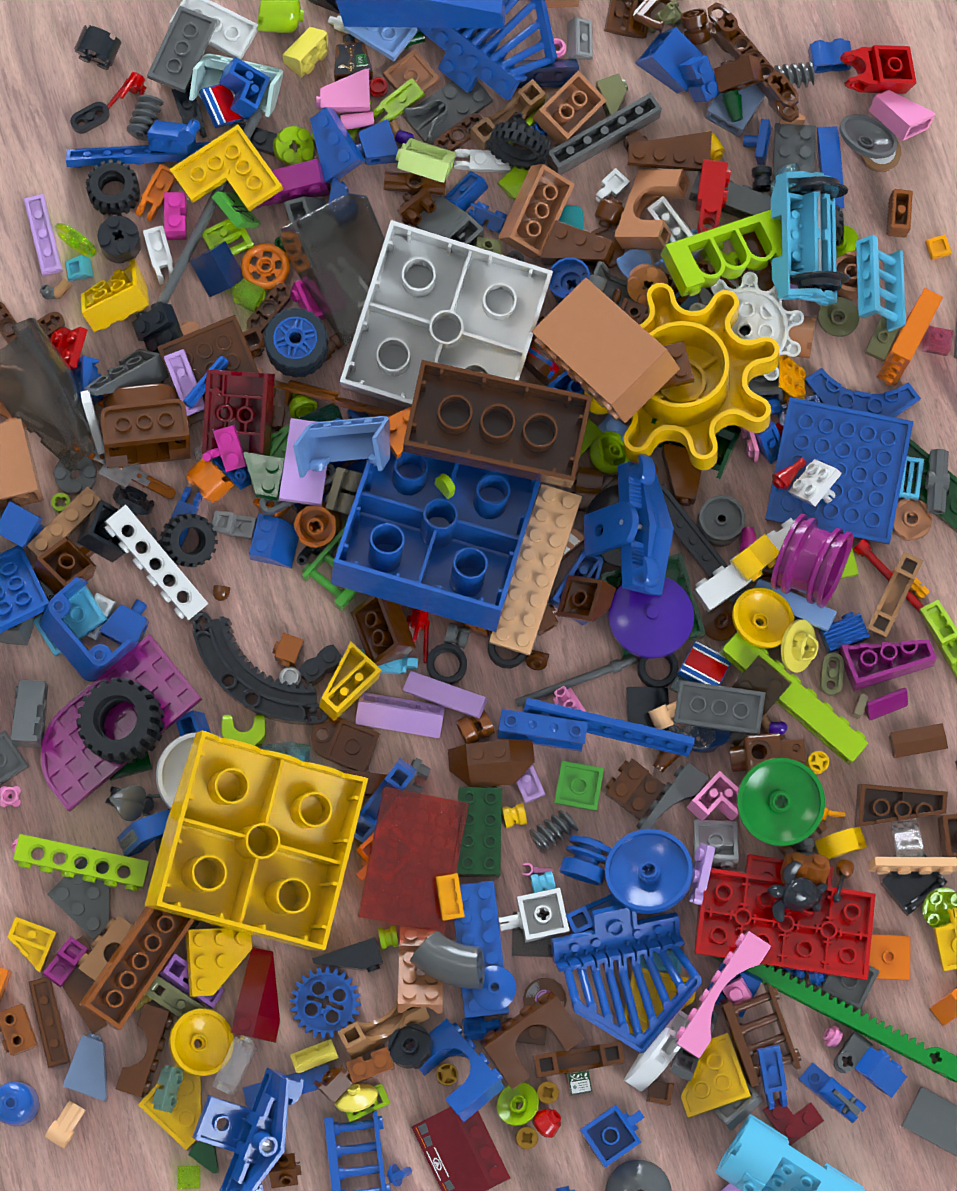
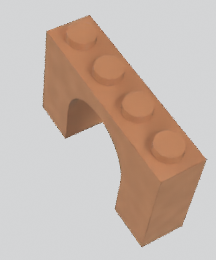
(647, 188)

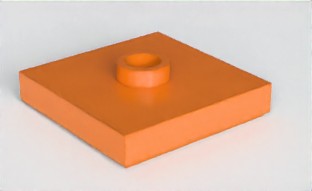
(890, 956)

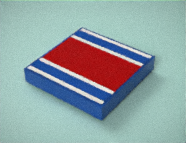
(218, 103)
(704, 665)

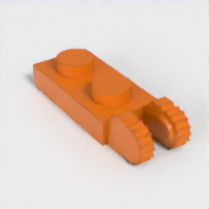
(154, 193)

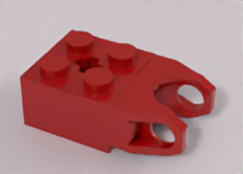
(880, 69)
(712, 193)

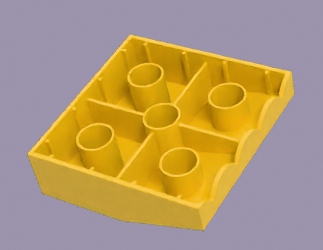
(257, 842)

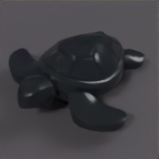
(796, 894)

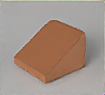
(799, 121)

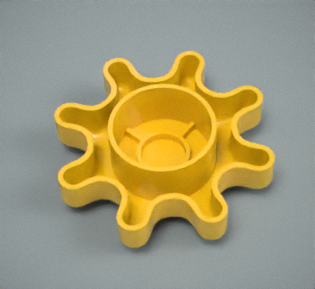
(721, 374)

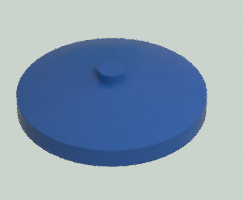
(649, 871)

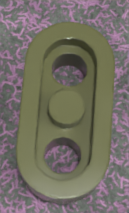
(832, 675)

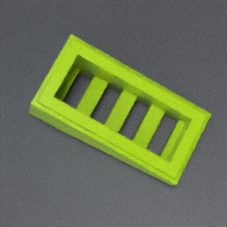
(384, 1097)

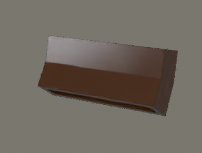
(918, 740)

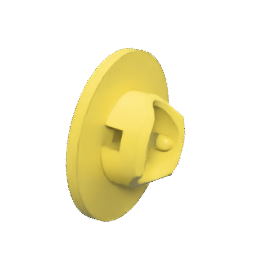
(799, 646)

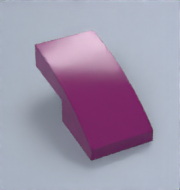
(65, 961)

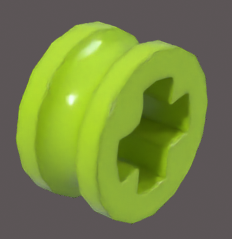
(62, 496)

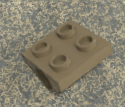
(343, 490)

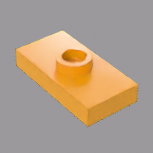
(449, 896)

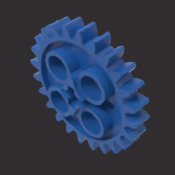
(332, 983)

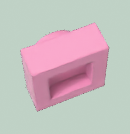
(737, 990)

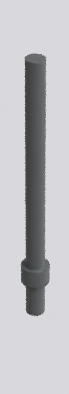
(614, 666)

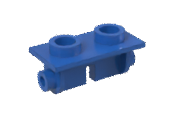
(481, 213)

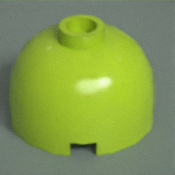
(608, 452)

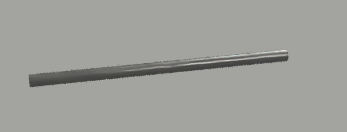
(201, 224)

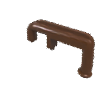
(642, 12)

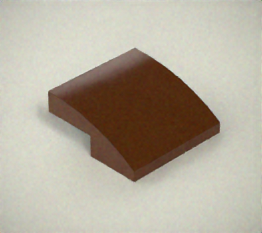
(621, 20)

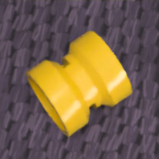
(514, 815)

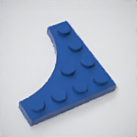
(888, 403)

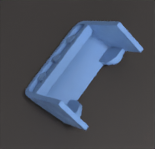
(343, 441)

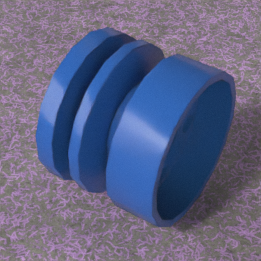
(567, 274)
(586, 860)

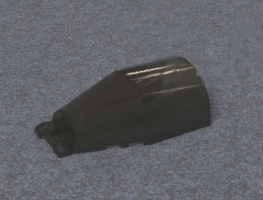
(44, 393)

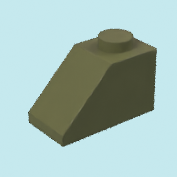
(614, 91)

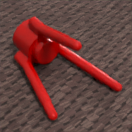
(133, 84)
(418, 621)

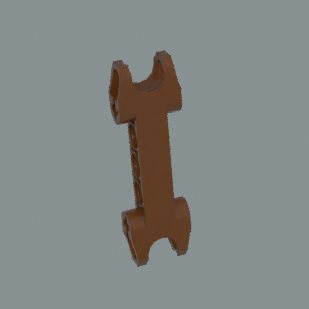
(776, 85)

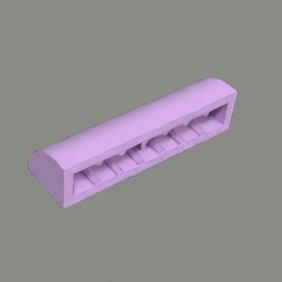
(400, 715)

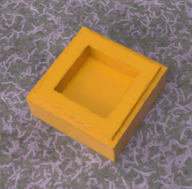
(938, 247)

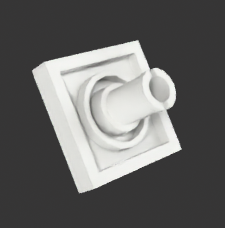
(815, 483)

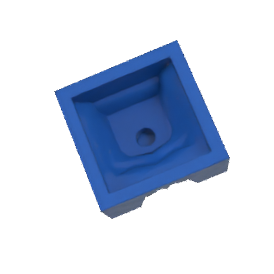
(86, 374)

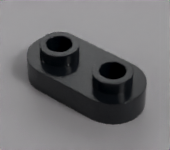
(89, 117)

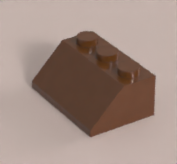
(382, 630)

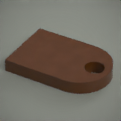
(346, 744)

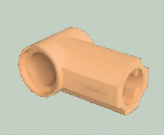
(663, 716)
(63, 1128)

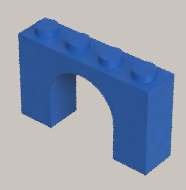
(482, 1081)

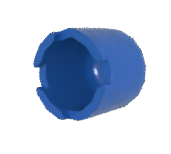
(18, 1103)

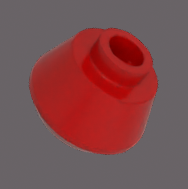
(547, 1122)

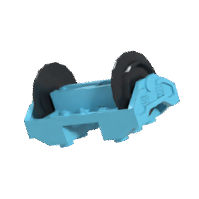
(807, 237)

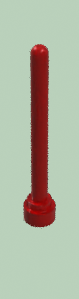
(865, 550)

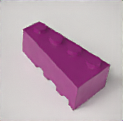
(299, 181)

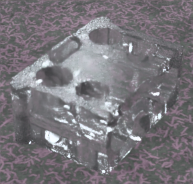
(907, 838)

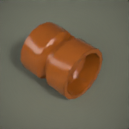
(468, 730)

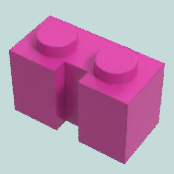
(175, 215)

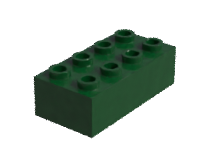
(482, 833)

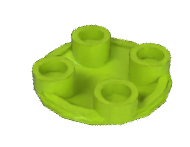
(936, 906)

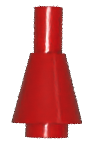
(784, 477)

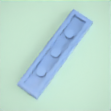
(816, 616)

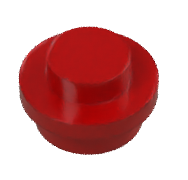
(378, 87)

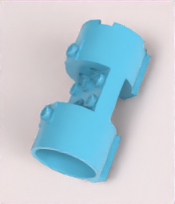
(765, 1162)

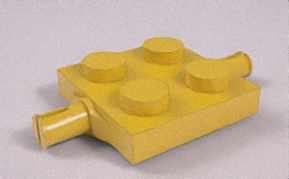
(947, 942)

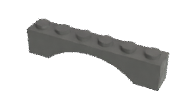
(685, 787)

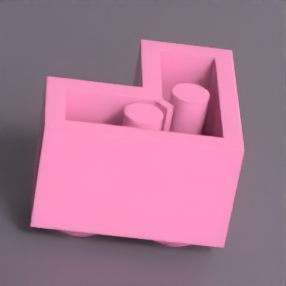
(718, 794)

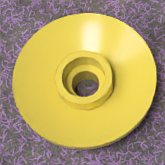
(357, 1098)

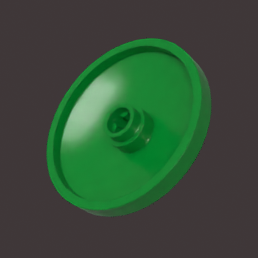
(780, 801)

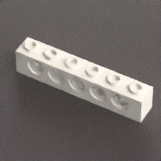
(195, 600)

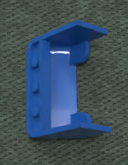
(87, 662)

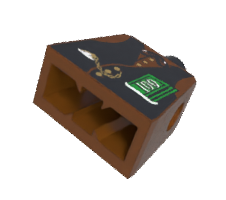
(351, 58)

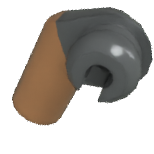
(55, 292)

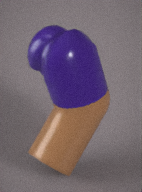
(399, 135)
(773, 727)

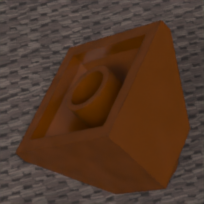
(585, 598)

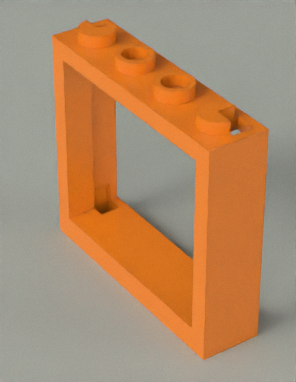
(909, 337)

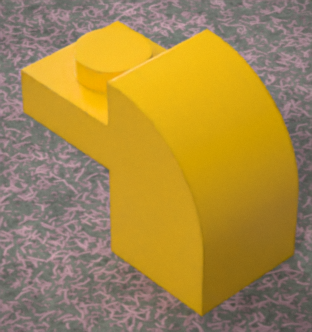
(841, 843)

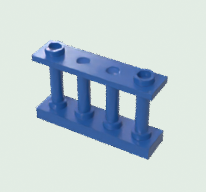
(542, 730)
(336, 1151)

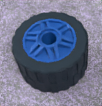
(292, 327)

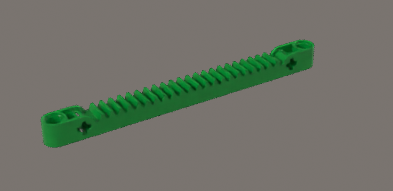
(946, 1064)

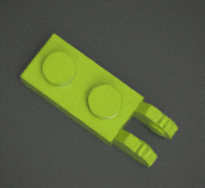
(396, 102)

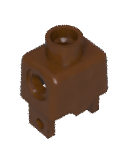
(770, 745)

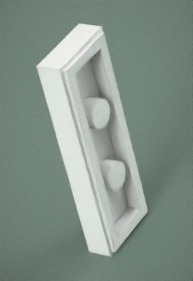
(93, 421)

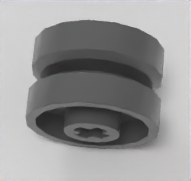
(726, 510)

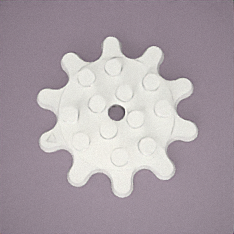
(763, 314)

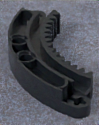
(225, 659)

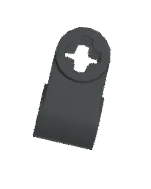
(853, 1050)

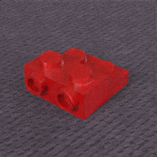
(69, 344)

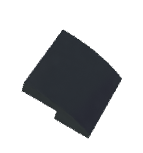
(642, 700)

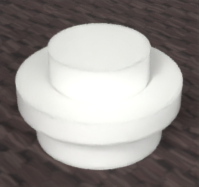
(290, 675)

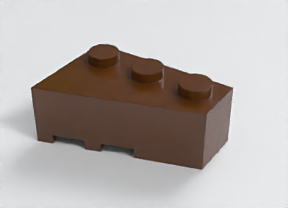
(572, 242)

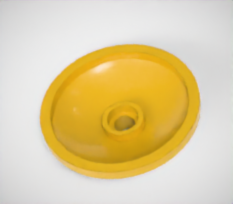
(769, 610)
(214, 1039)

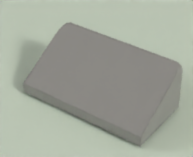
(579, 39)
(736, 1112)

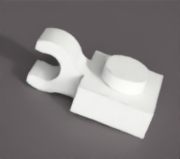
(612, 184)

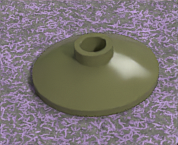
(846, 311)

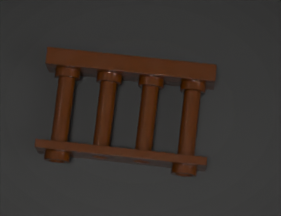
(737, 1031)

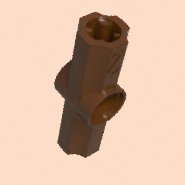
(401, 182)

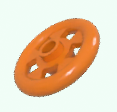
(277, 255)

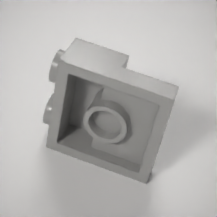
(722, 836)

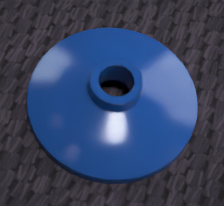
(499, 999)

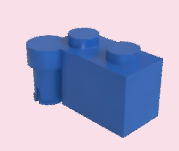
(173, 136)

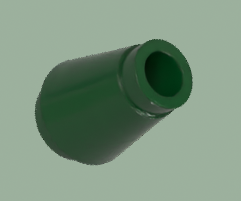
(733, 104)

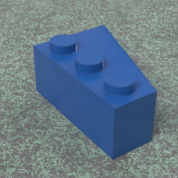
(334, 145)
(583, 567)

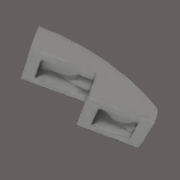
(234, 525)

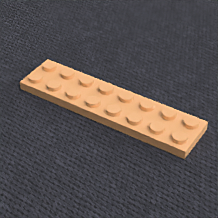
(536, 569)

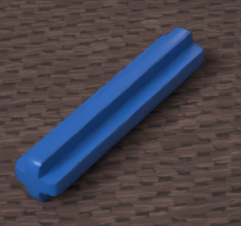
(199, 389)

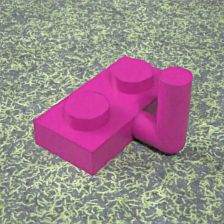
(228, 448)

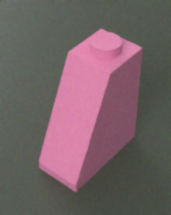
(346, 95)
(900, 114)

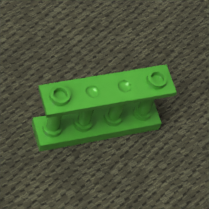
(342, 597)

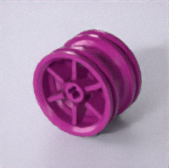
(811, 560)

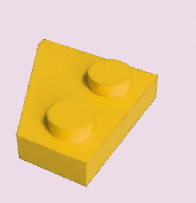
(32, 941)

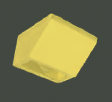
(306, 51)

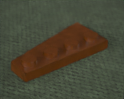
(675, 152)

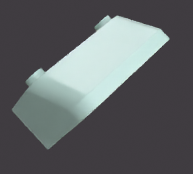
(211, 67)

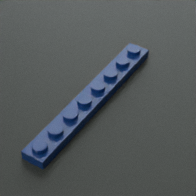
(127, 154)
(616, 728)

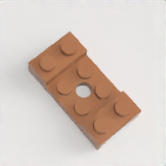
(412, 988)

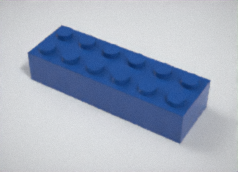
(480, 929)

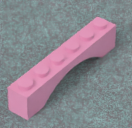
(697, 1033)

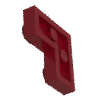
(792, 1125)

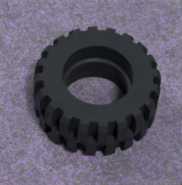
(98, 706)

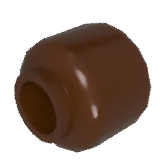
(609, 212)

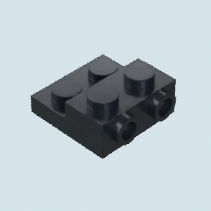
(157, 326)

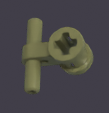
(669, 14)

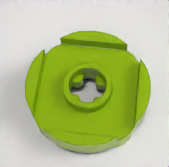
(301, 138)

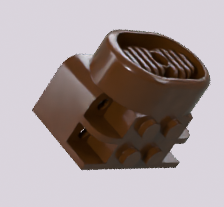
(144, 426)

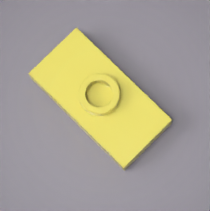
(314, 1056)

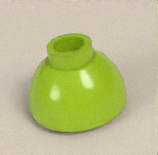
(301, 405)

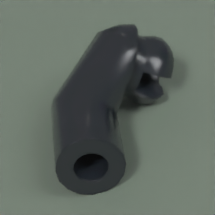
(306, 553)

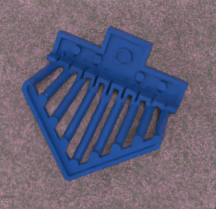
(472, 58)
(616, 937)

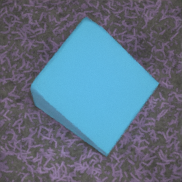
(79, 268)

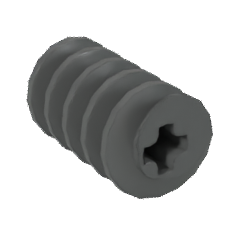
(798, 73)
(143, 115)
(552, 830)

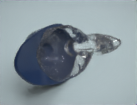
(705, 739)

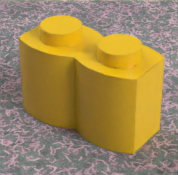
(756, 558)

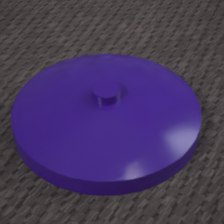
(651, 623)

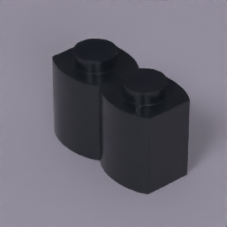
(316, 668)

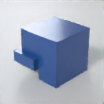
(19, 525)

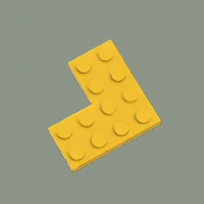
(231, 160)

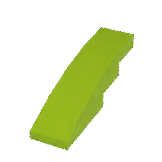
(942, 631)

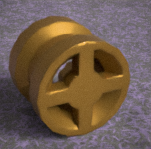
(445, 1072)
(548, 1095)
(526, 1138)

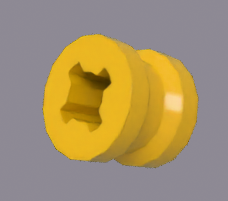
(819, 759)

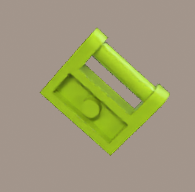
(227, 232)

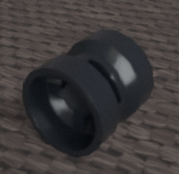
(761, 178)

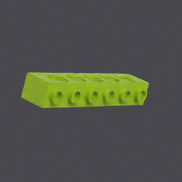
(28, 844)

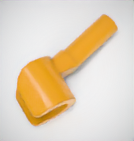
(832, 813)

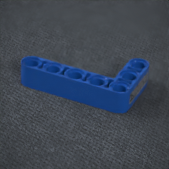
(142, 833)

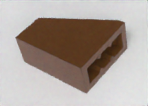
(681, 474)

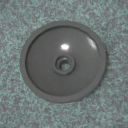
(868, 136)
(638, 1175)

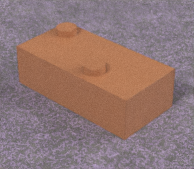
(536, 210)

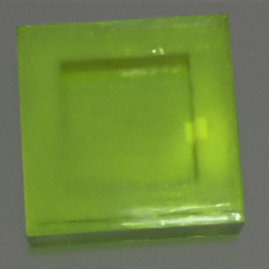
(189, 1177)

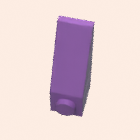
(176, 973)

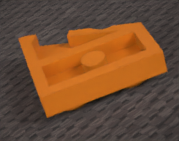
(398, 428)

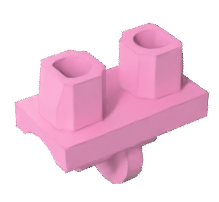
(567, 698)

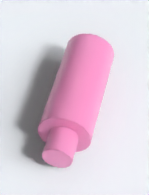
(357, 120)

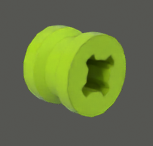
(388, 937)

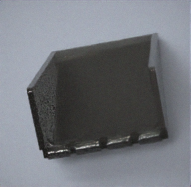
(336, 258)

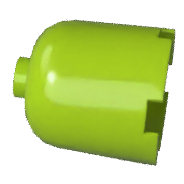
(279, 16)

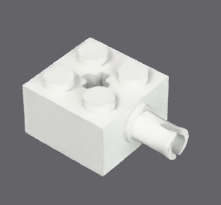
(534, 927)

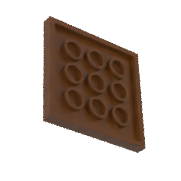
(207, 345)

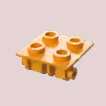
(791, 378)

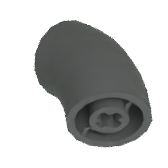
(450, 961)

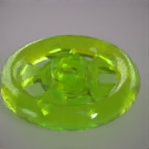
(75, 240)

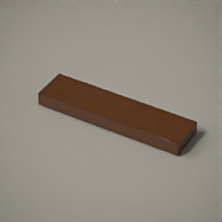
(49, 1022)

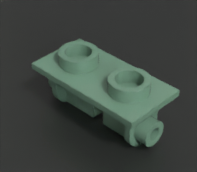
(166, 1099)

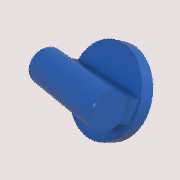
(396, 1175)

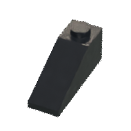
(358, 956)

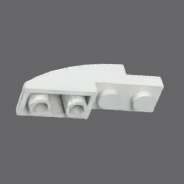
(657, 1056)

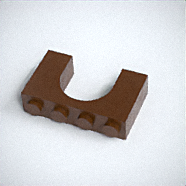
(502, 1042)

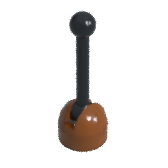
(844, 870)

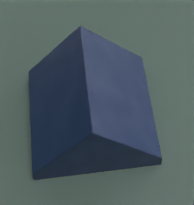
(217, 269)

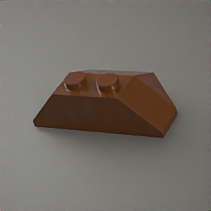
(491, 762)

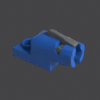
(832, 1092)

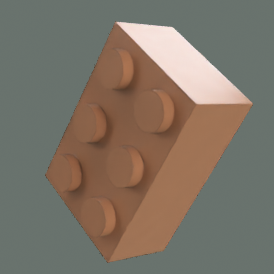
(569, 108)

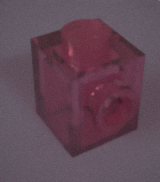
(937, 341)

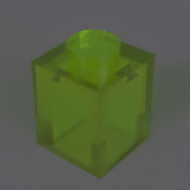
(248, 295)

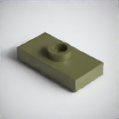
(881, 340)

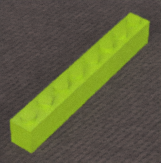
(802, 703)

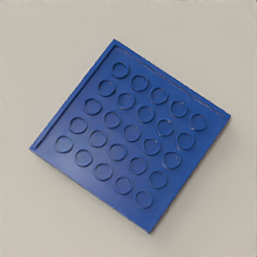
(867, 452)

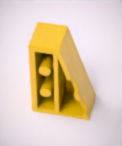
(349, 681)

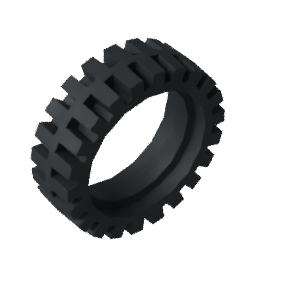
(508, 132)

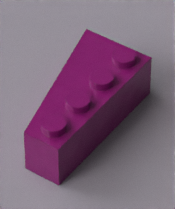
(878, 663)

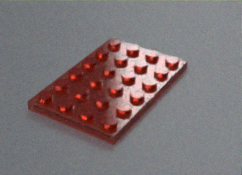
(411, 845)

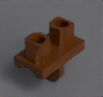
(414, 205)

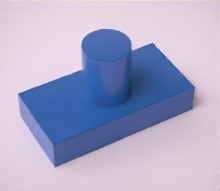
(760, 142)

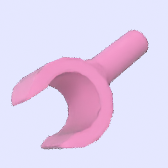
(535, 870)

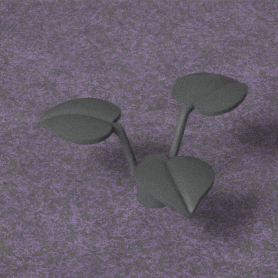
(132, 802)

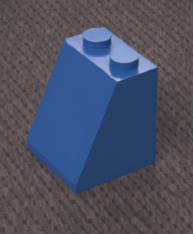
(665, 56)

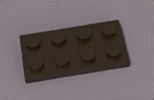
(763, 678)

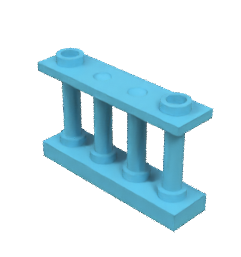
(868, 283)

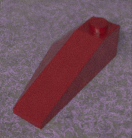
(258, 1006)

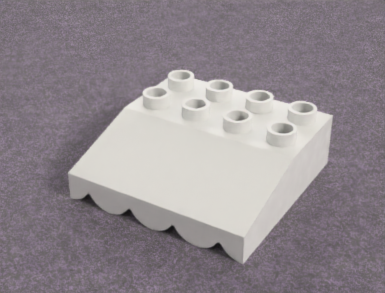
(442, 307)

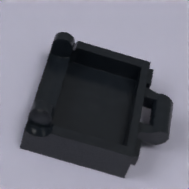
(912, 888)

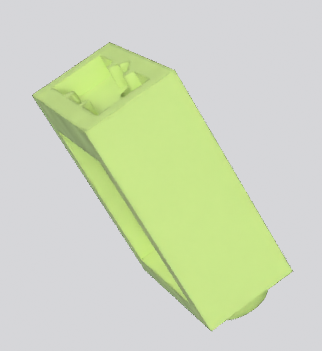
(425, 160)

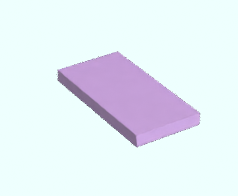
(296, 489)

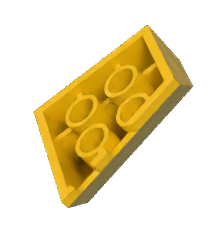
(115, 298)

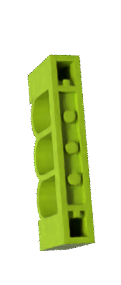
(691, 279)

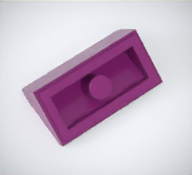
(887, 704)

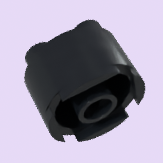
(97, 46)
(115, 228)

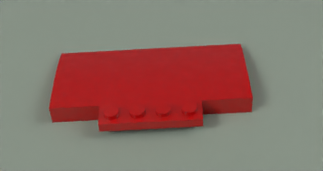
(821, 942)

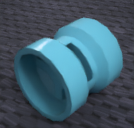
(543, 882)

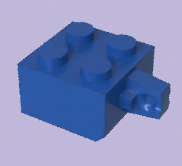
(612, 1134)

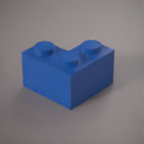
(247, 84)

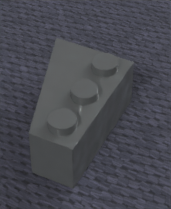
(29, 713)

